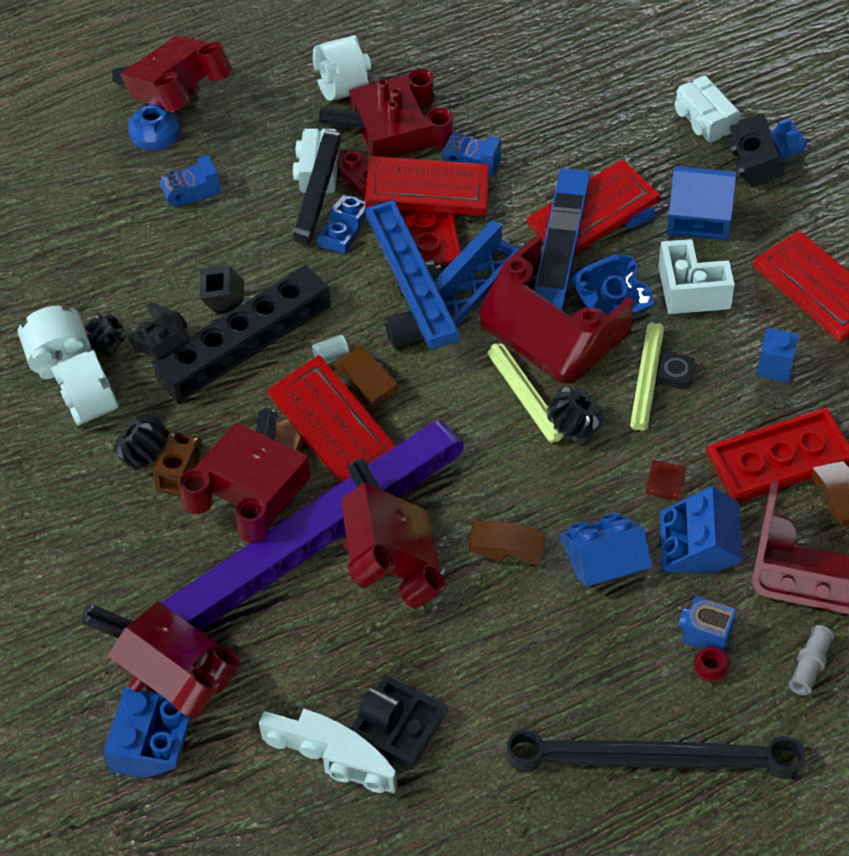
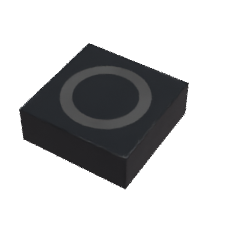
(675, 370)

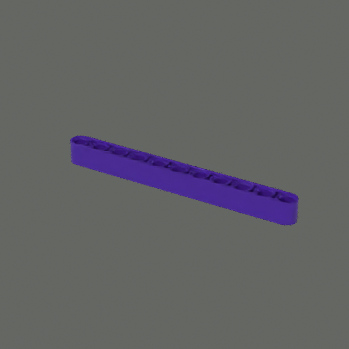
(309, 530)

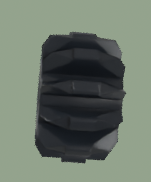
(575, 414)
(141, 441)

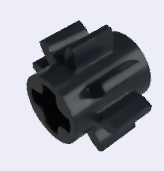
(105, 333)

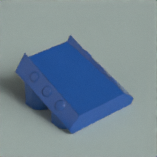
(610, 283)

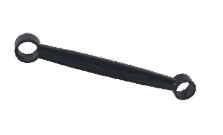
(655, 754)

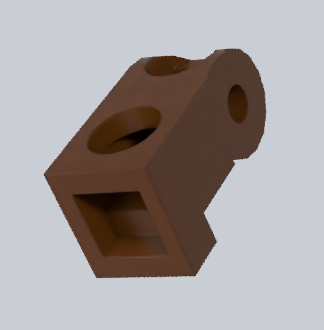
(176, 458)

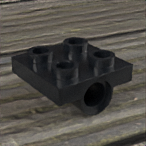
(398, 720)

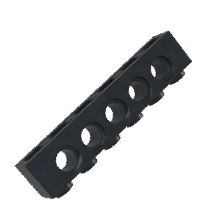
(242, 333)

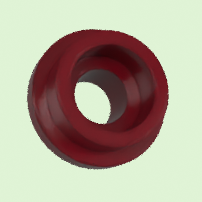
(715, 656)

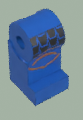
(469, 150)
(191, 183)

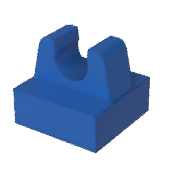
(788, 139)

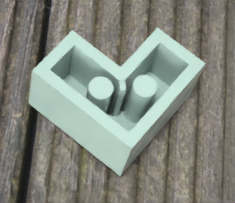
(690, 284)

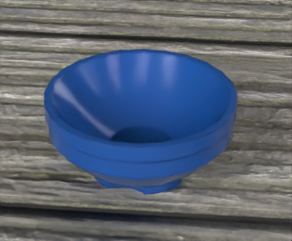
(155, 133)

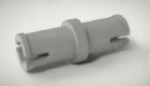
(811, 660)

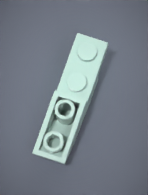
(343, 751)

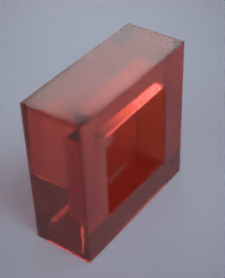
(665, 480)

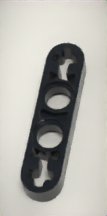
(317, 187)

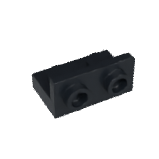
(162, 333)

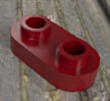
(354, 170)

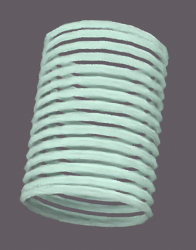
(340, 349)

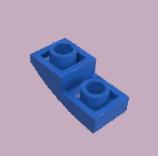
(344, 224)

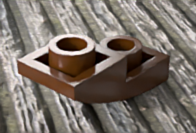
(366, 375)
(834, 482)
(498, 538)

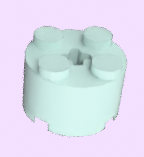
(340, 67)
(52, 338)
(85, 387)

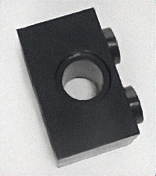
(756, 151)

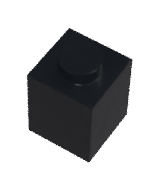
(221, 288)

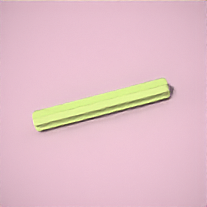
(647, 377)
(524, 390)

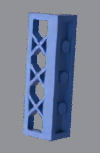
(466, 264)

